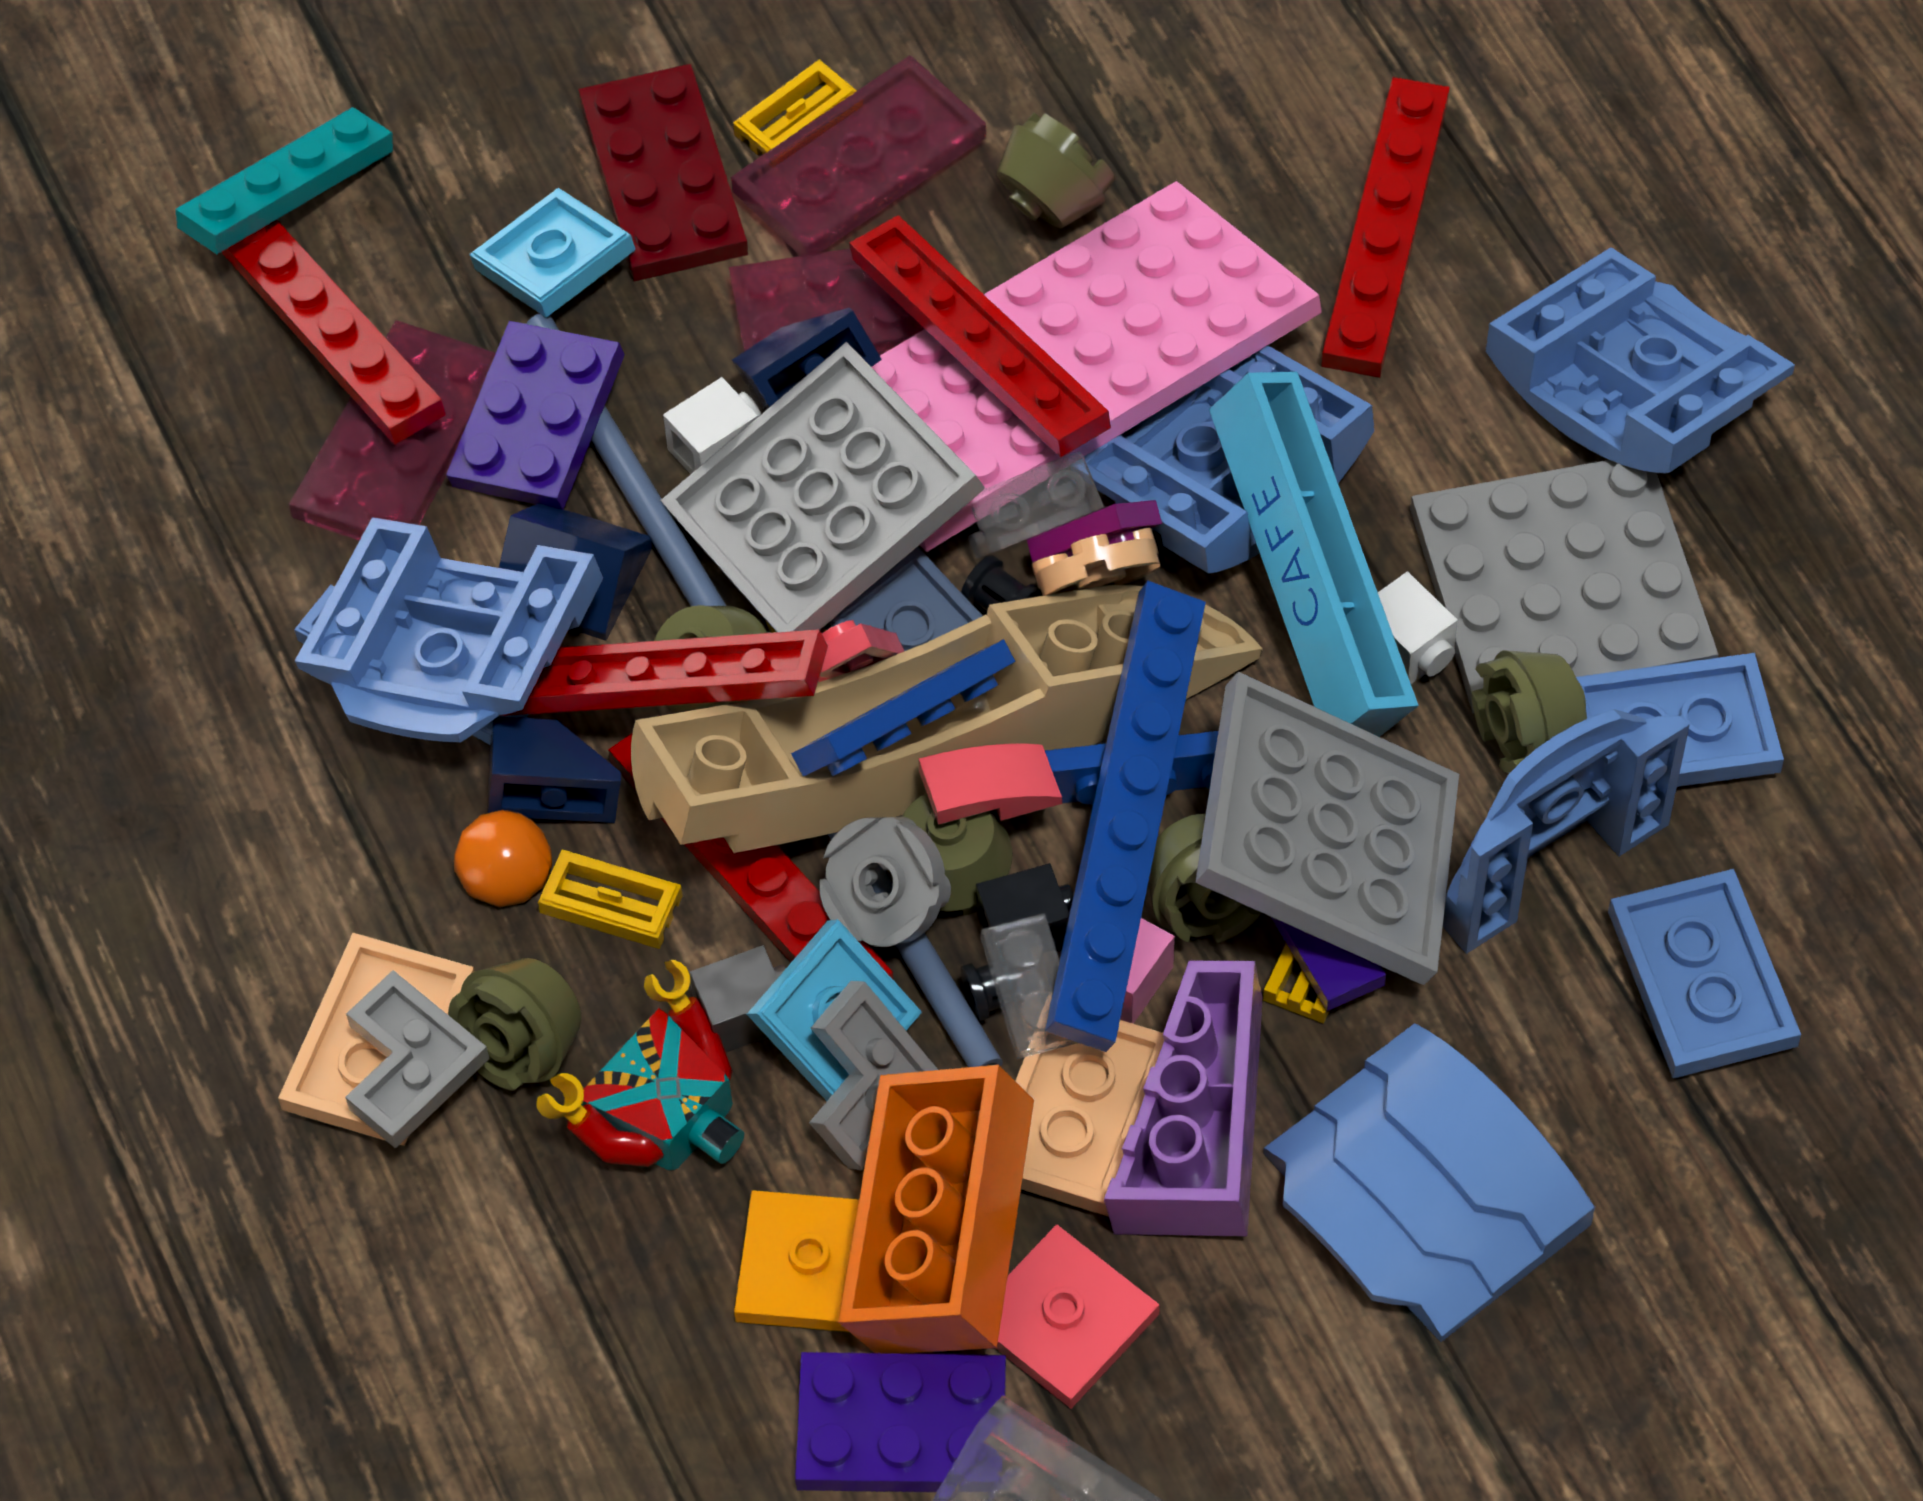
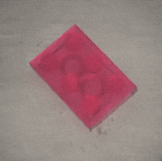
(810, 286)

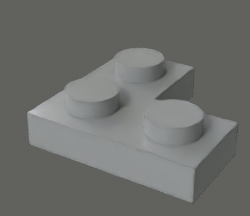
(867, 1045)
(424, 1062)

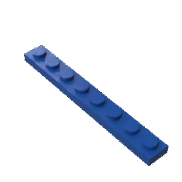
(1125, 818)

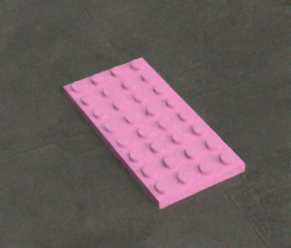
(1125, 310)

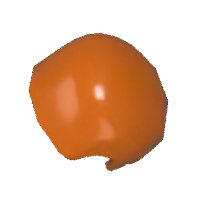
(502, 858)

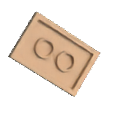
(337, 1056)
(1084, 1114)

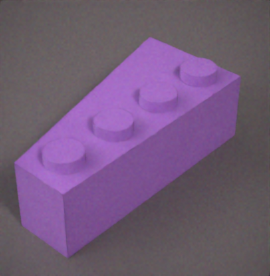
(1194, 1133)

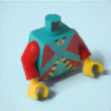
(658, 1091)

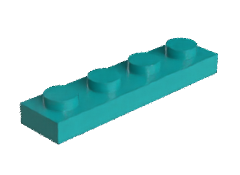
(284, 180)

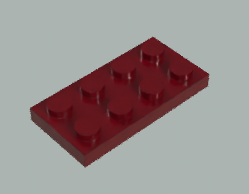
(663, 171)

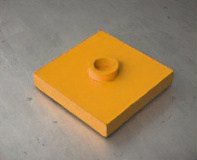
(795, 1260)

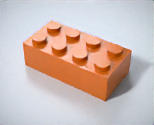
(937, 1211)

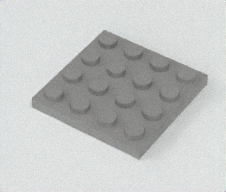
(822, 494)
(1565, 568)
(1329, 829)

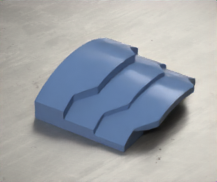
(1630, 364)
(1184, 467)
(441, 641)
(1603, 771)
(1428, 1183)

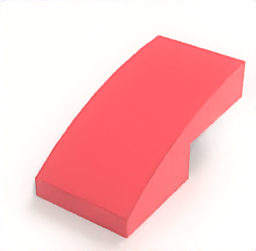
(987, 778)

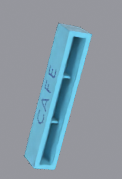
(1312, 552)

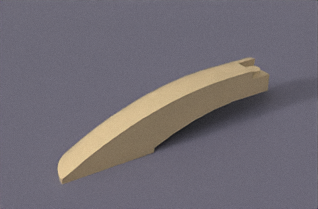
(733, 765)

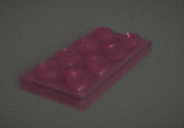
(858, 157)
(368, 476)

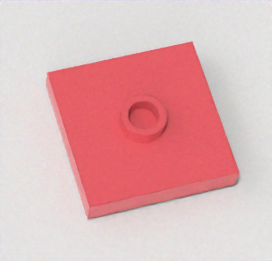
(1069, 1316)

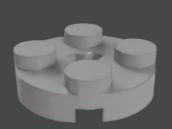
(917, 884)

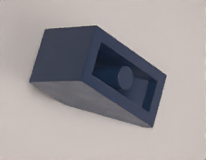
(796, 350)
(549, 773)

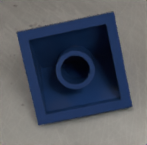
(616, 550)

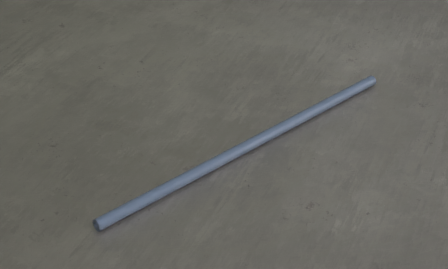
(699, 590)

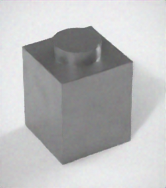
(729, 992)

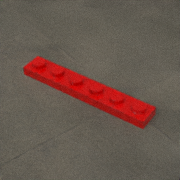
(1385, 228)
(336, 332)
(980, 336)
(680, 672)
(759, 881)

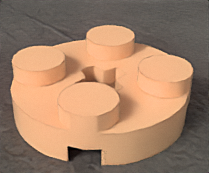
(1098, 563)

